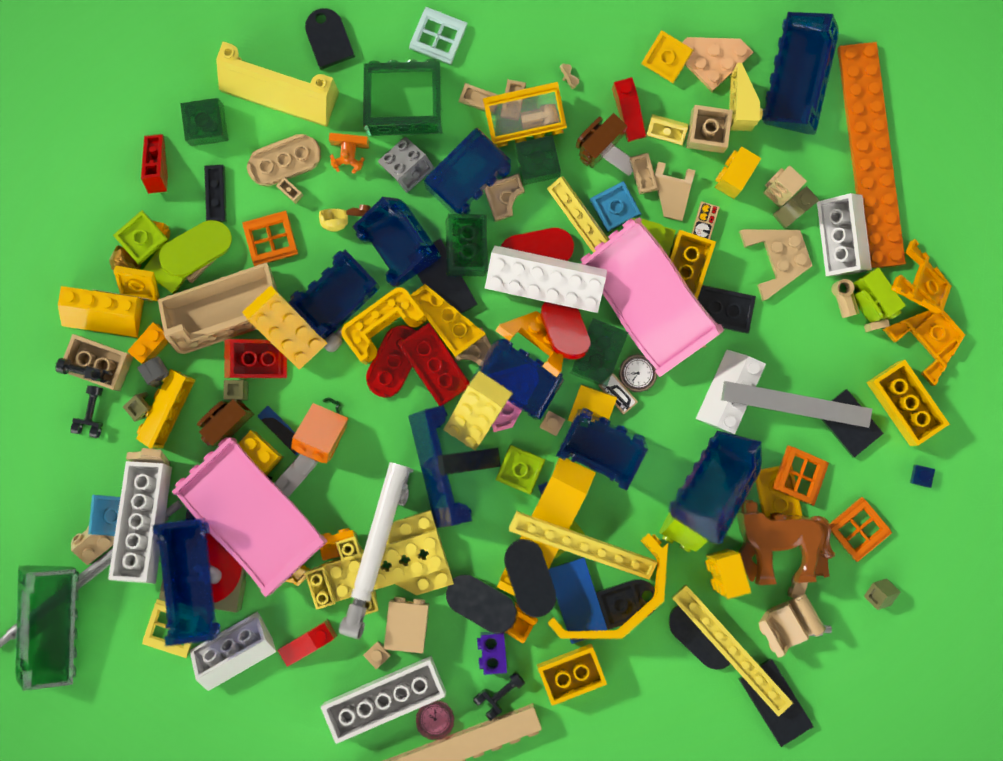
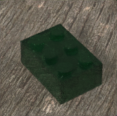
(466, 245)
(602, 354)

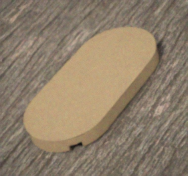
(284, 159)

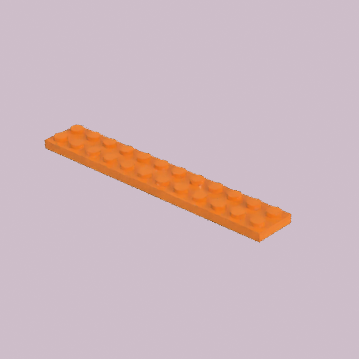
(871, 151)

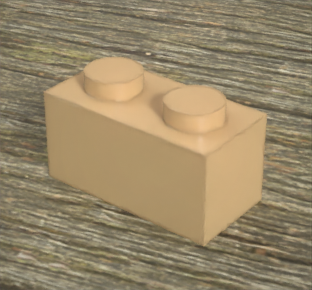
(289, 190)
(796, 588)

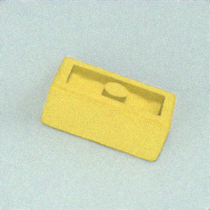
(667, 129)

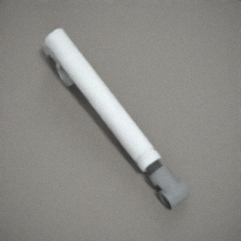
(392, 494)

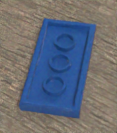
(577, 597)

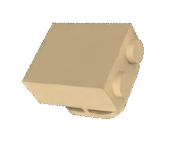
(406, 625)

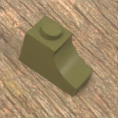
(795, 207)

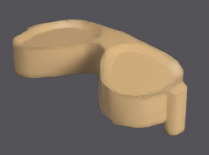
(572, 80)

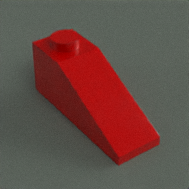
(629, 108)
(154, 164)
(307, 643)

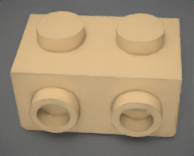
(90, 547)

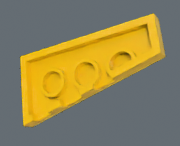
(448, 322)

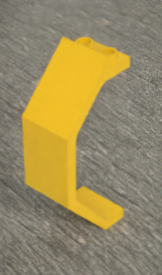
(660, 553)

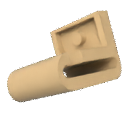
(790, 624)

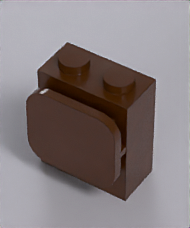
(599, 139)
(223, 421)

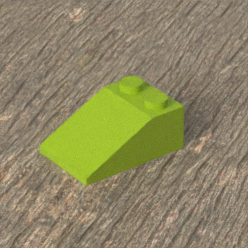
(675, 531)

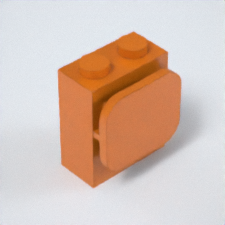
(319, 434)

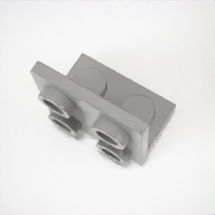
(406, 164)

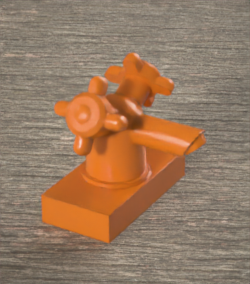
(348, 148)

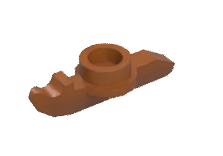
(358, 211)

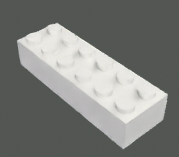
(545, 279)
(141, 506)
(383, 699)

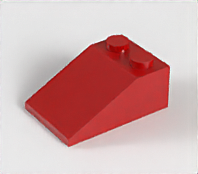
(253, 359)

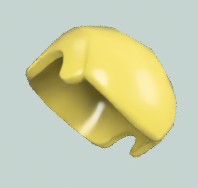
(333, 219)

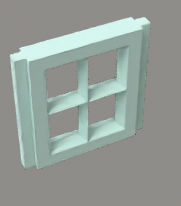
(444, 20)

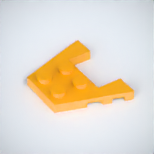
(929, 286)
(533, 329)
(936, 334)

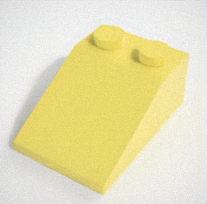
(743, 101)

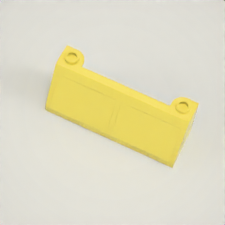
(274, 90)

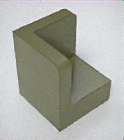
(235, 389)
(137, 406)
(882, 594)

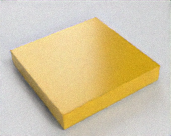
(667, 56)
(136, 283)
(597, 401)

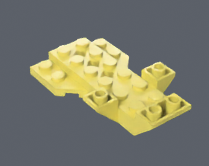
(336, 578)

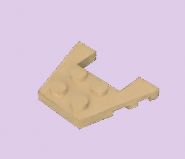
(786, 254)

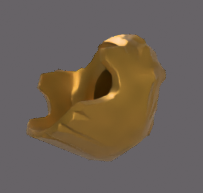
(121, 258)

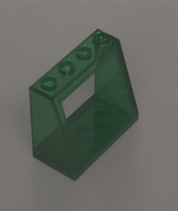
(409, 124)

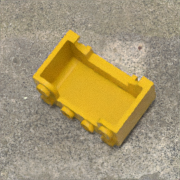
(377, 317)

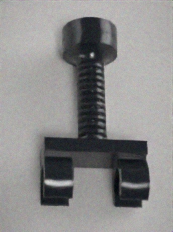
(95, 374)
(77, 424)
(516, 681)

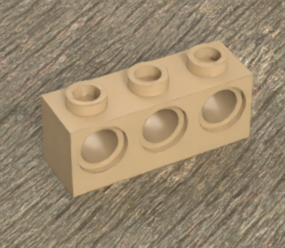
(784, 185)

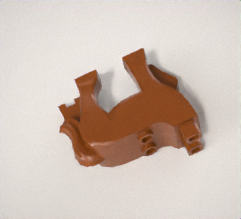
(782, 533)

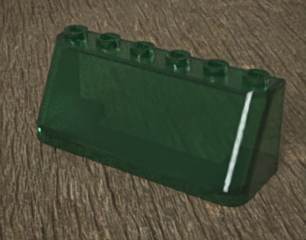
(46, 626)

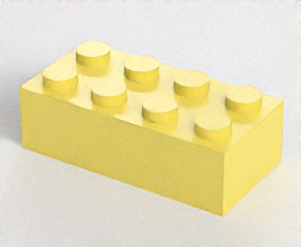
(477, 410)

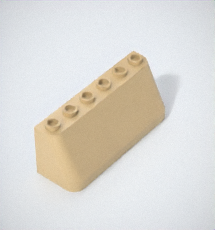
(213, 309)

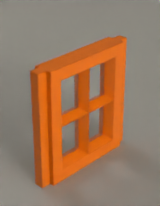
(265, 222)
(785, 469)
(871, 542)

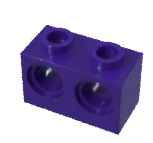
(497, 652)

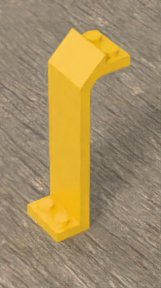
(558, 505)

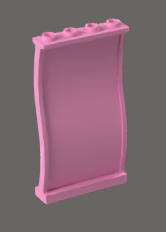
(651, 297)
(249, 515)

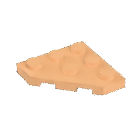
(715, 58)

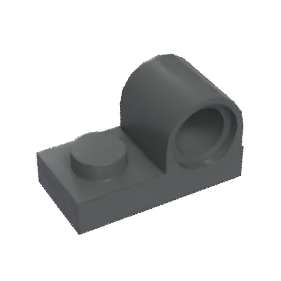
(153, 371)

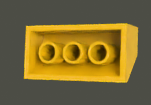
(100, 311)
(165, 409)

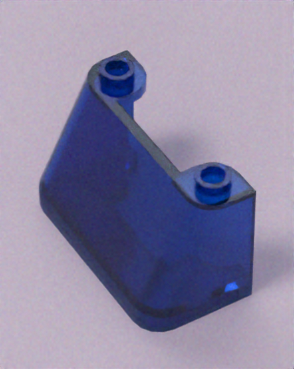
(397, 239)

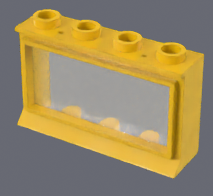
(525, 114)

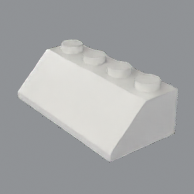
(844, 235)
(733, 368)
(232, 651)

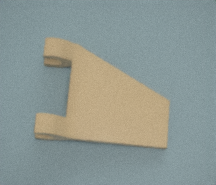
(673, 192)

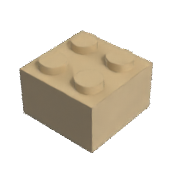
(709, 129)

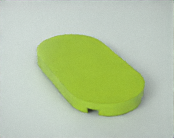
(195, 248)

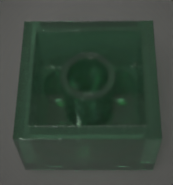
(204, 122)
(537, 160)

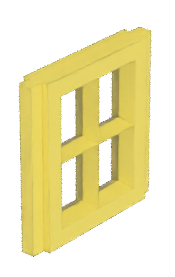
(157, 642)

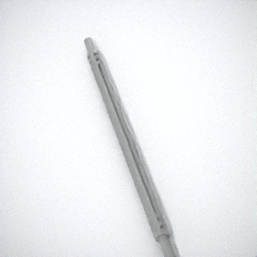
(89, 573)

